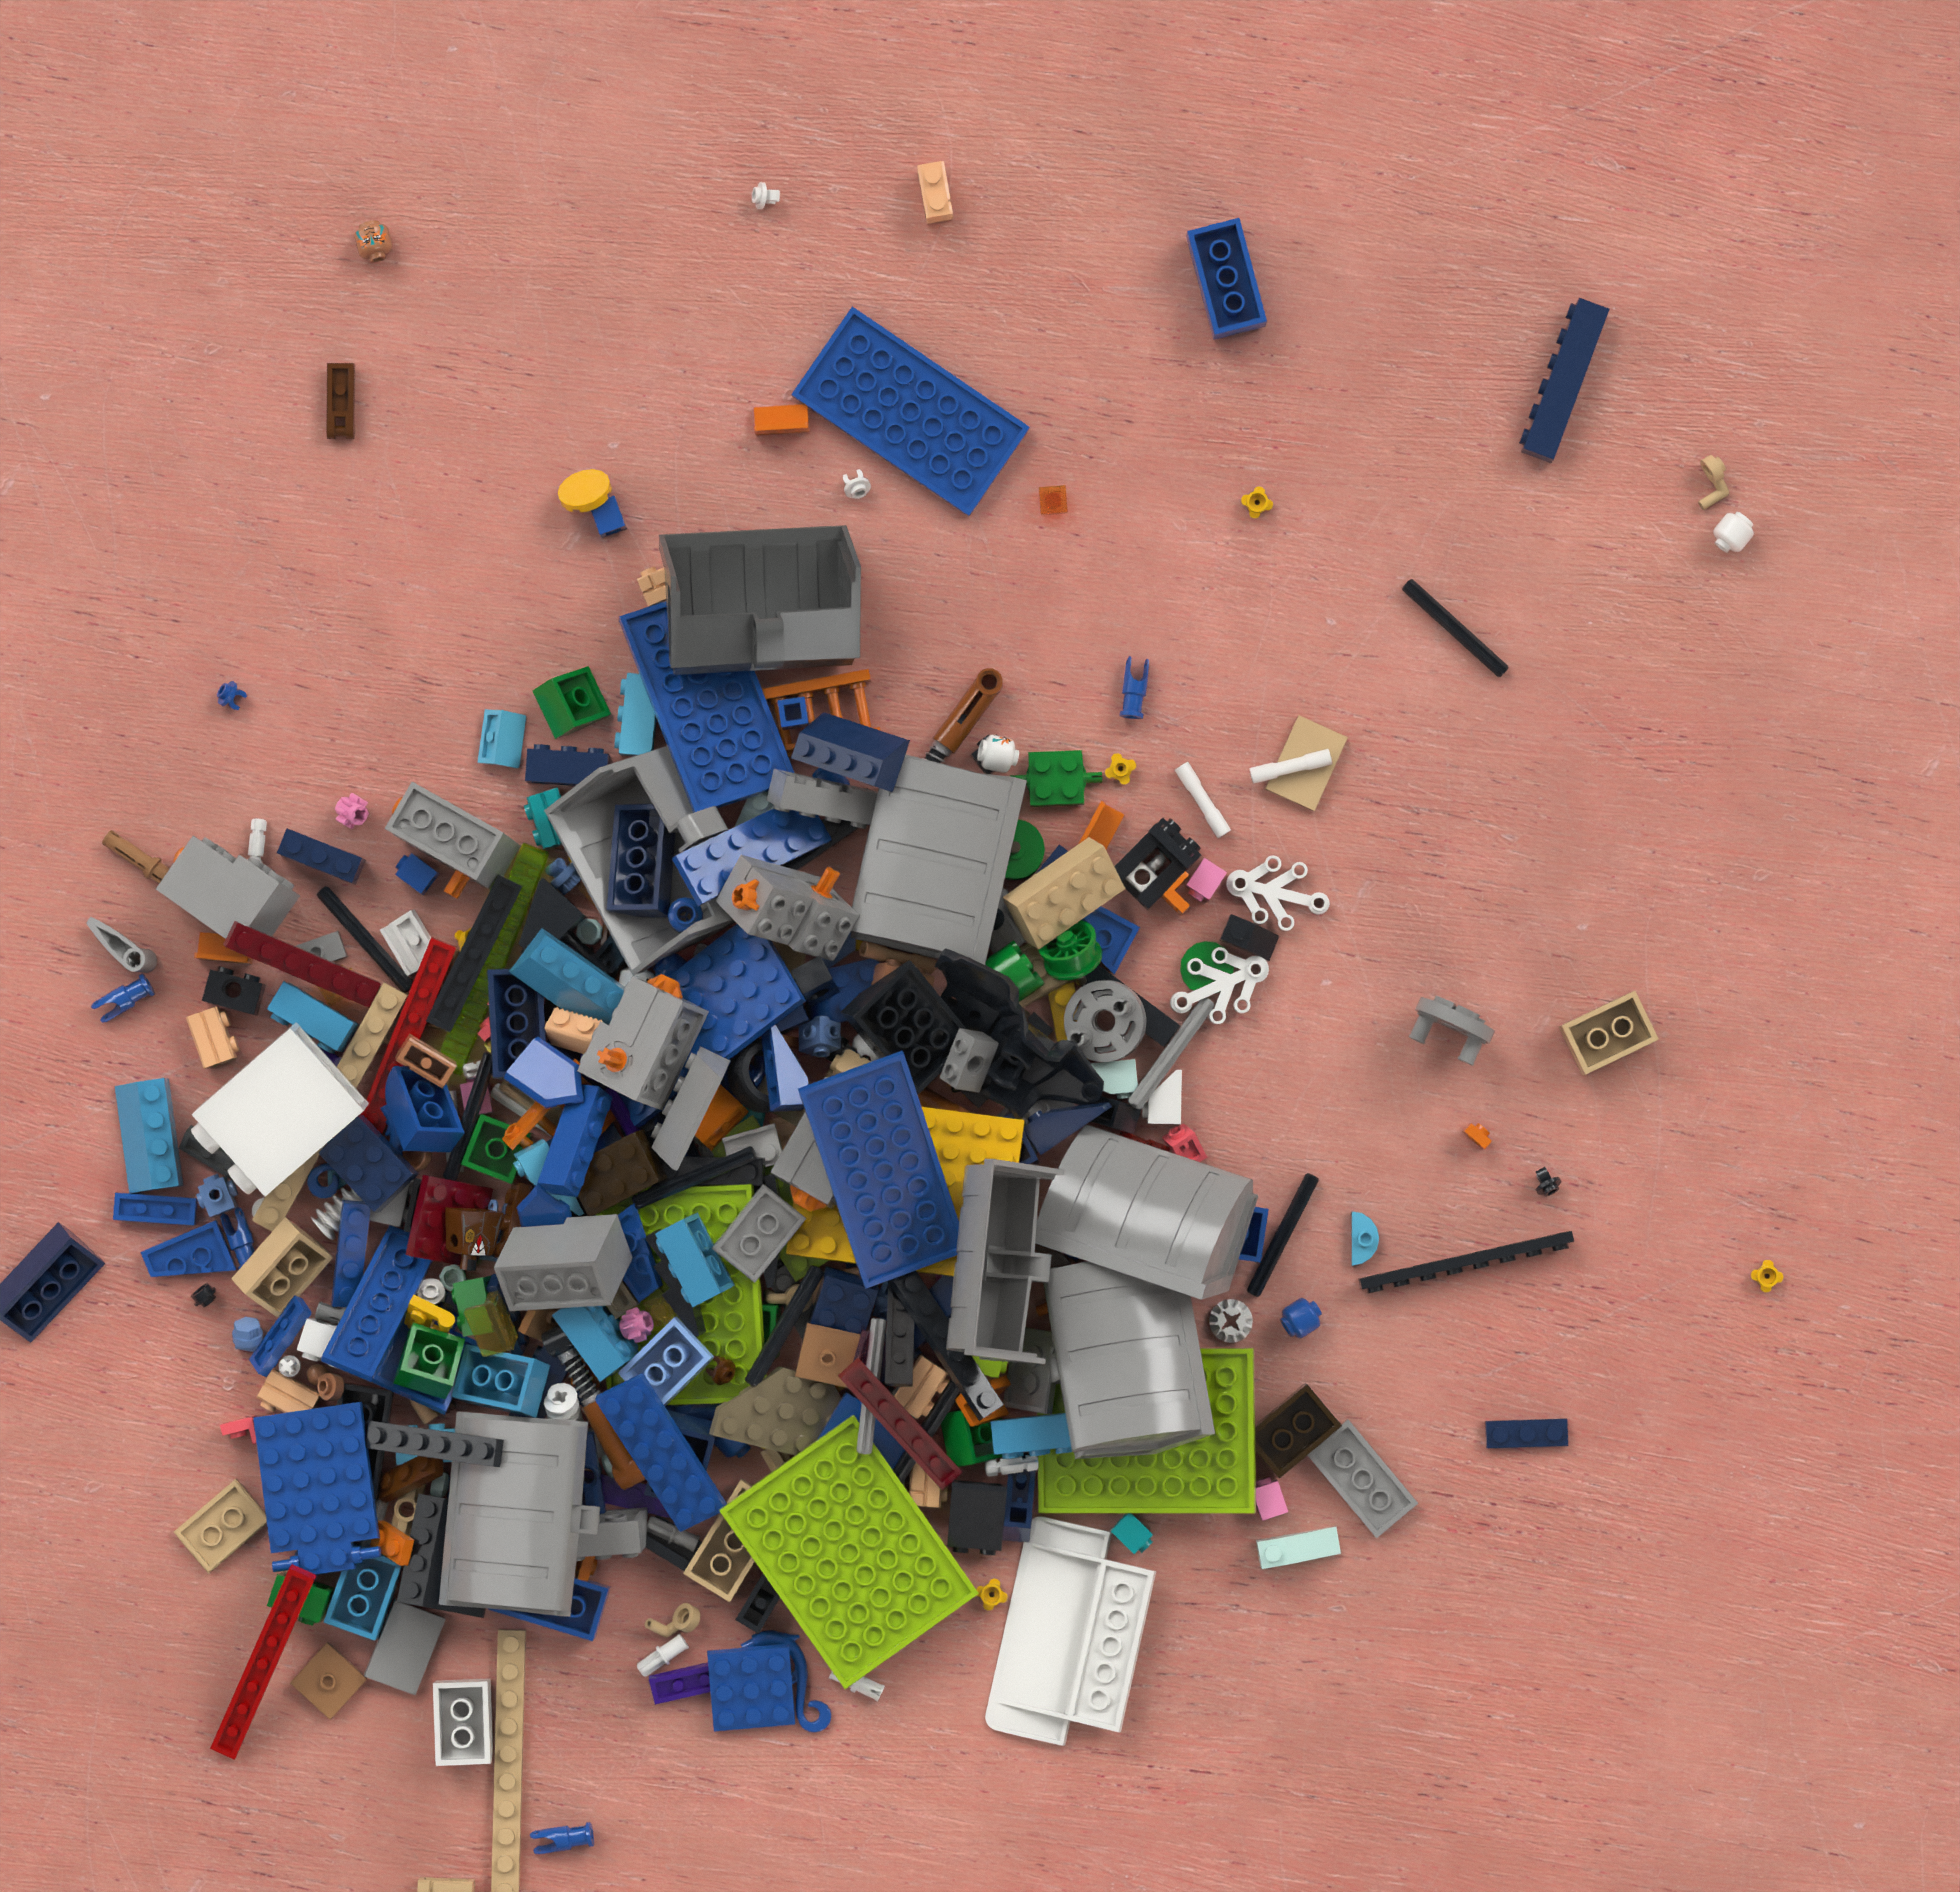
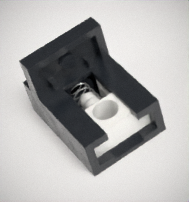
(1169, 842)

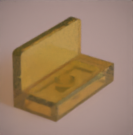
(491, 1325)

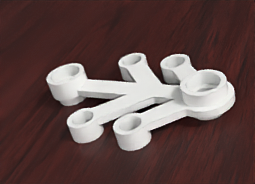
(1272, 891)
(1224, 983)

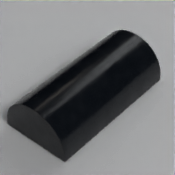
(376, 1407)

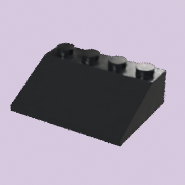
(908, 1017)
(422, 1576)

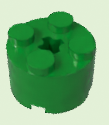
(1016, 968)

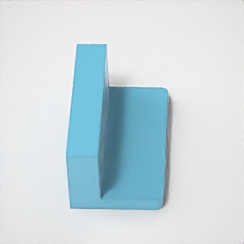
(502, 738)

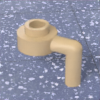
(1714, 471)
(783, 1298)
(685, 1619)

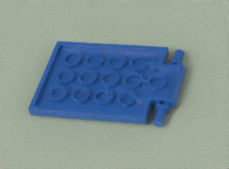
(317, 1487)

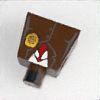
(471, 1233)

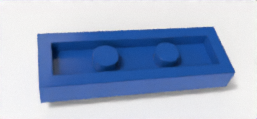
(155, 1209)
(280, 1336)

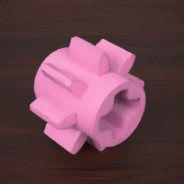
(351, 811)
(636, 1325)

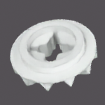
(1218, 1319)

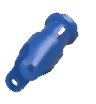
(1134, 692)
(125, 997)
(239, 1240)
(564, 1838)

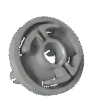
(1124, 1006)
(1456, 1018)

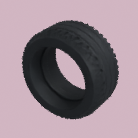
(740, 1080)

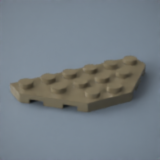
(778, 1413)

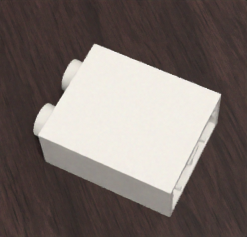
(277, 1111)

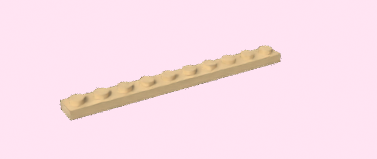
(353, 1067)
(508, 1760)

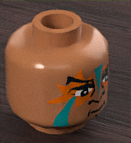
(373, 241)

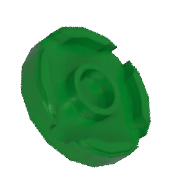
(1203, 952)

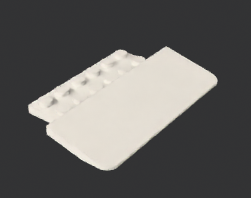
(1068, 1635)

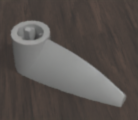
(123, 948)

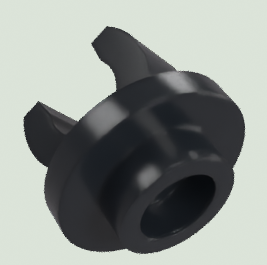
(1547, 1184)

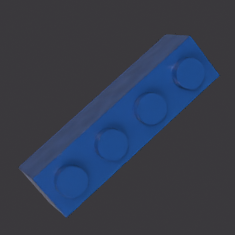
(575, 1143)

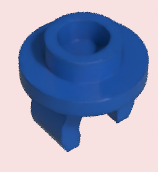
(227, 693)

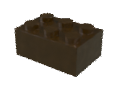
(620, 1173)
(1293, 1430)

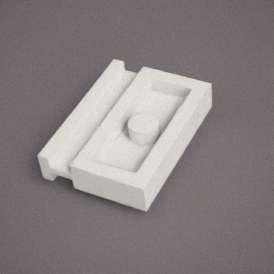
(407, 940)
(763, 1140)

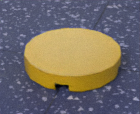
(584, 490)

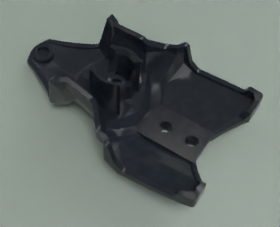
(1026, 1061)

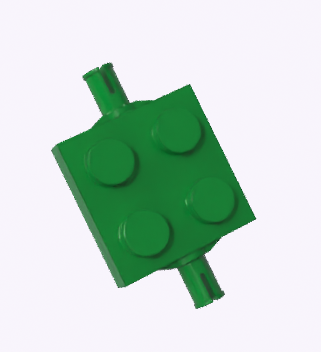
(1057, 778)

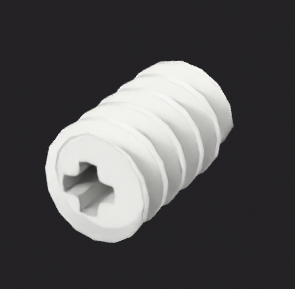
(330, 1220)
(563, 1403)

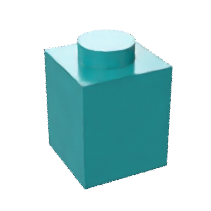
(1132, 1533)

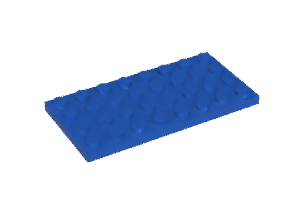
(910, 411)
(710, 721)
(744, 991)
(882, 1168)

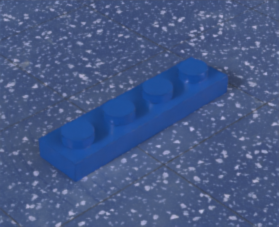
(350, 1251)

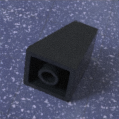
(552, 913)
(976, 1516)

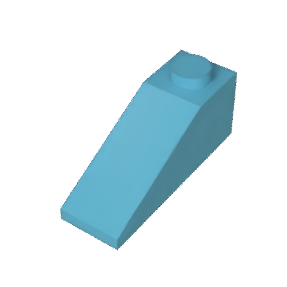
(530, 1164)

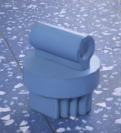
(564, 876)
(247, 1334)

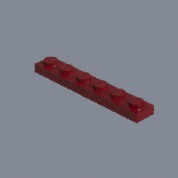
(301, 964)
(900, 1423)

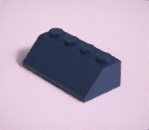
(852, 750)
(640, 862)
(514, 1017)
(46, 1281)

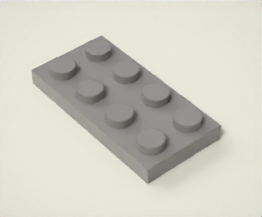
(1362, 1479)

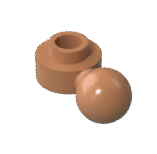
(329, 1384)

